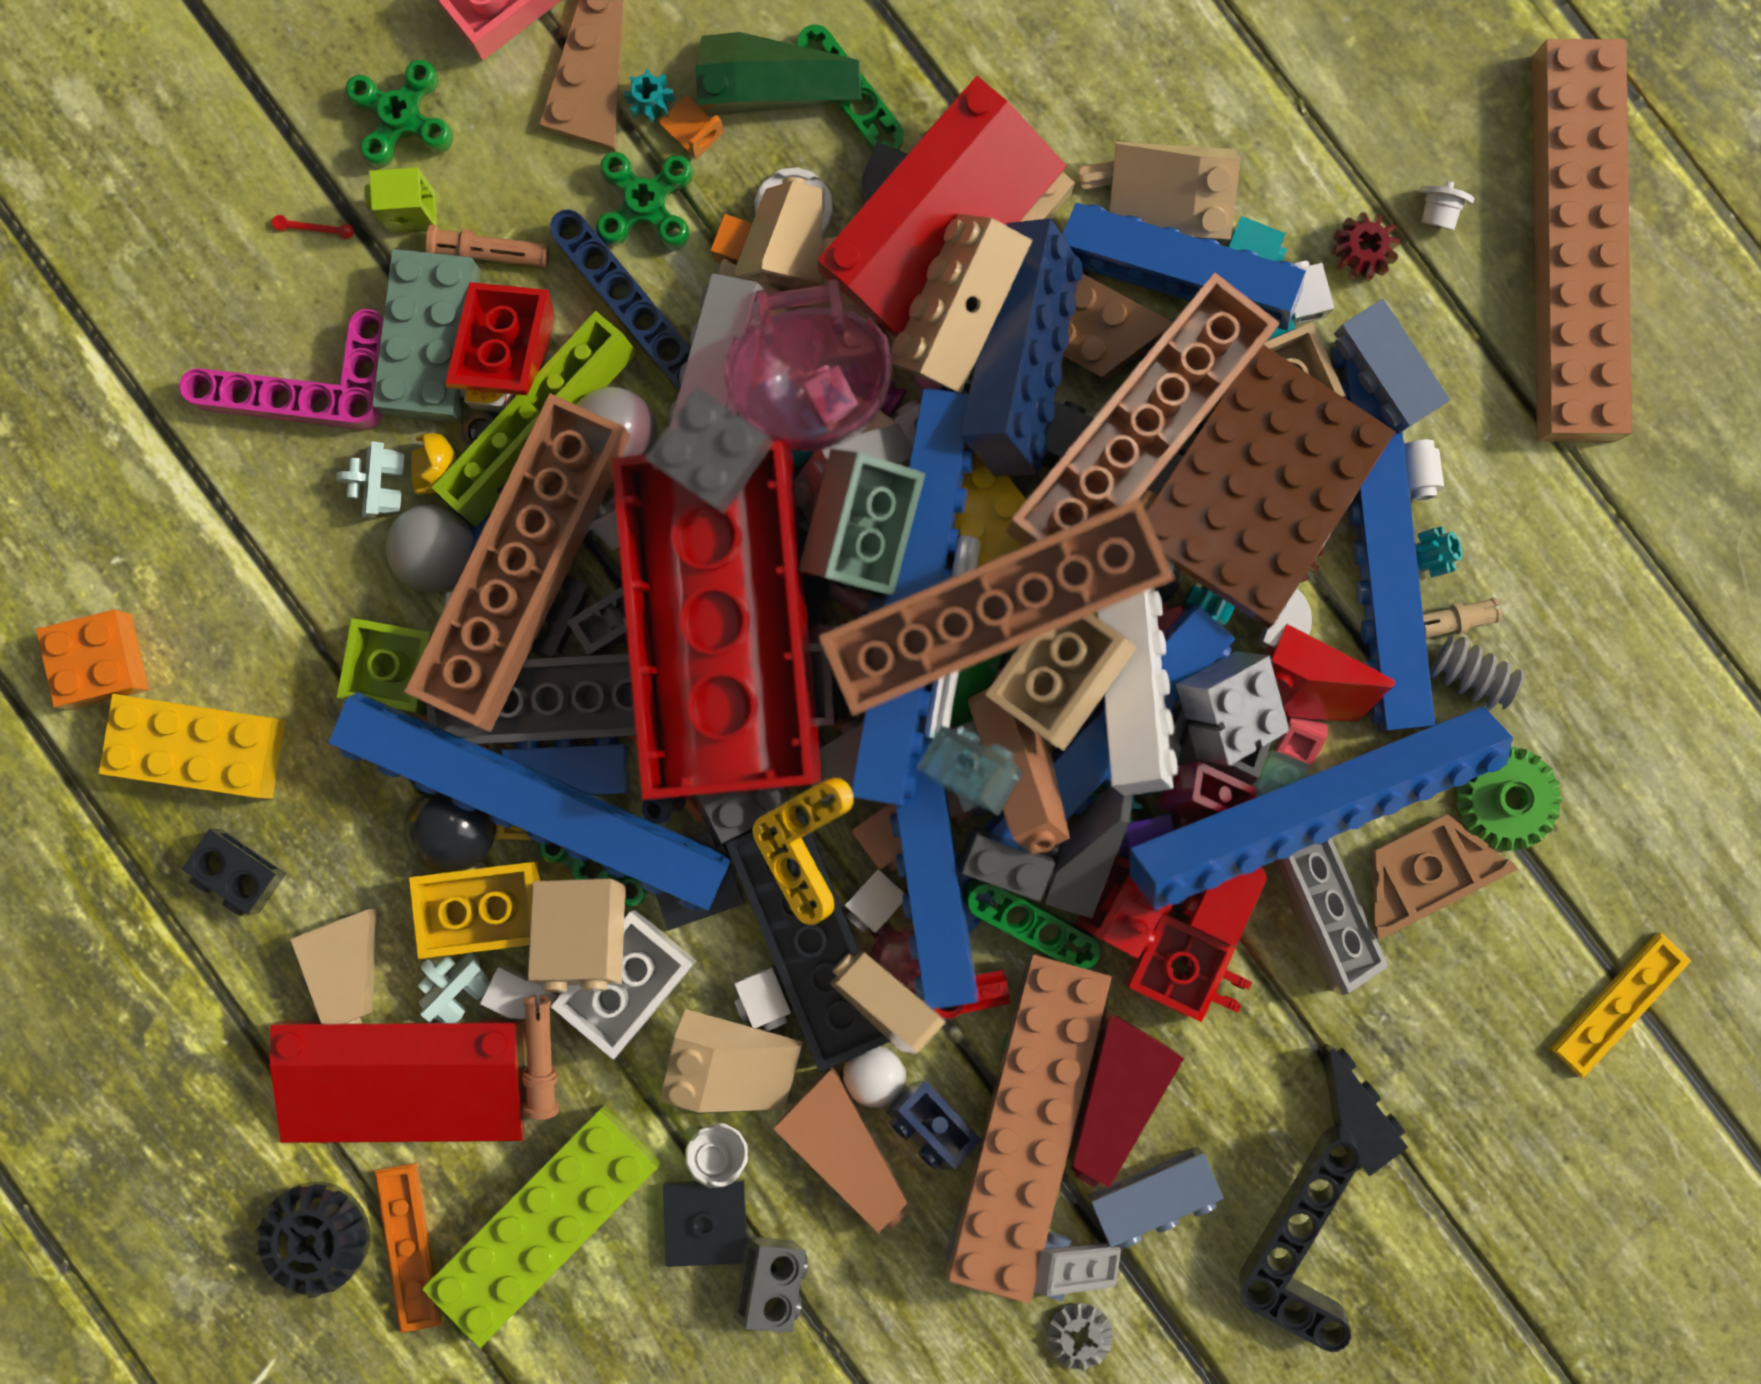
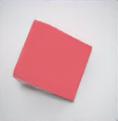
(1303, 739)

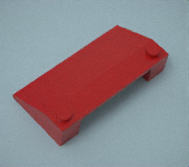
(970, 162)
(398, 1081)

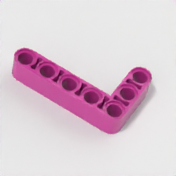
(302, 394)

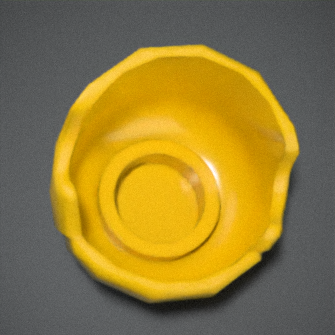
(430, 462)

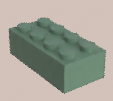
(419, 335)

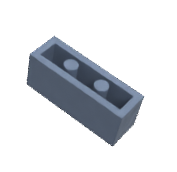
(1390, 366)
(1156, 1198)

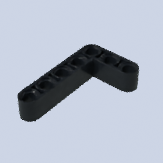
(1297, 1241)

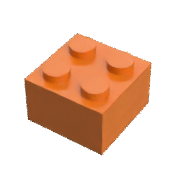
(92, 659)

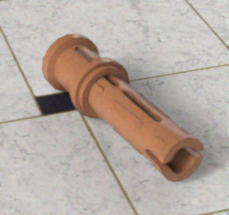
(464, 245)
(540, 1074)

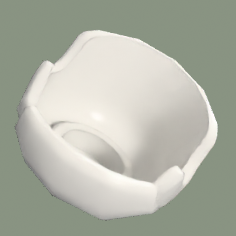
(875, 1077)
(716, 1155)

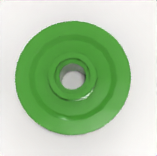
(1487, 815)

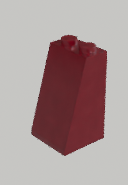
(1119, 1097)

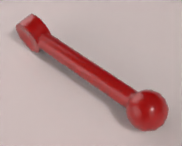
(281, 224)

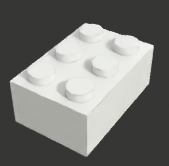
(649, 974)

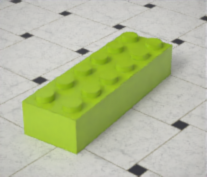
(542, 1226)

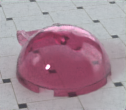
(809, 370)

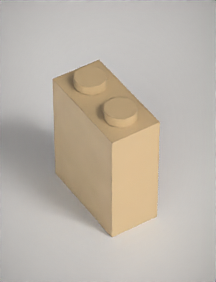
(577, 934)

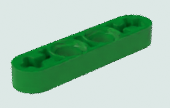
(887, 122)
(1030, 926)

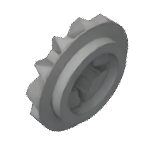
(1073, 1318)

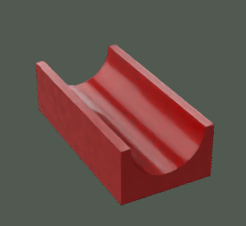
(717, 631)

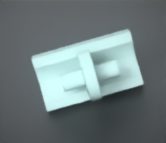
(378, 462)
(440, 1000)

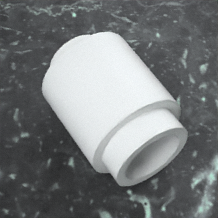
(1423, 469)

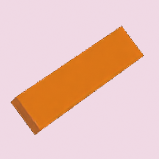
(407, 1245)

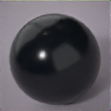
(447, 835)

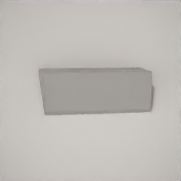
(1331, 916)

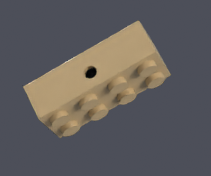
(959, 300)

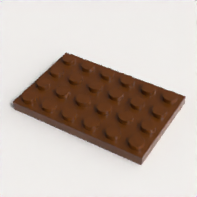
(1265, 485)

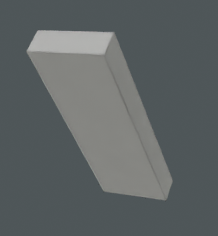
(1077, 1269)

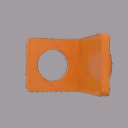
(692, 127)

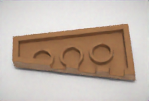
(586, 83)

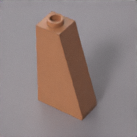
(1035, 804)
(840, 1147)

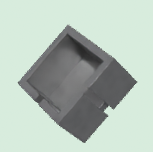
(710, 450)
(1239, 697)

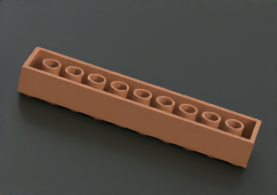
(1581, 241)

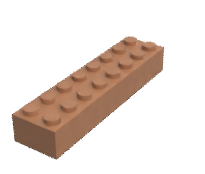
(1149, 413)
(517, 565)
(996, 606)
(1028, 1129)

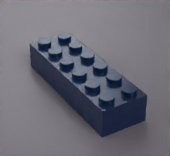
(1023, 356)

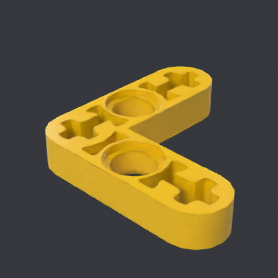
(789, 834)

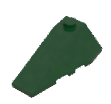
(763, 74)

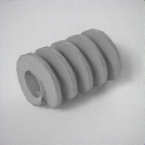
(1478, 672)

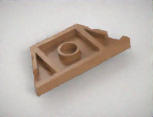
(1109, 329)
(1429, 871)

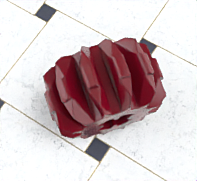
(1362, 232)

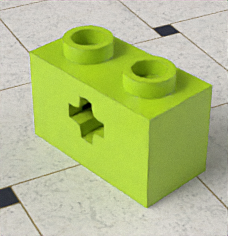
(401, 199)

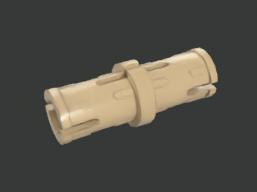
(1461, 618)

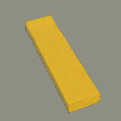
(1620, 1005)

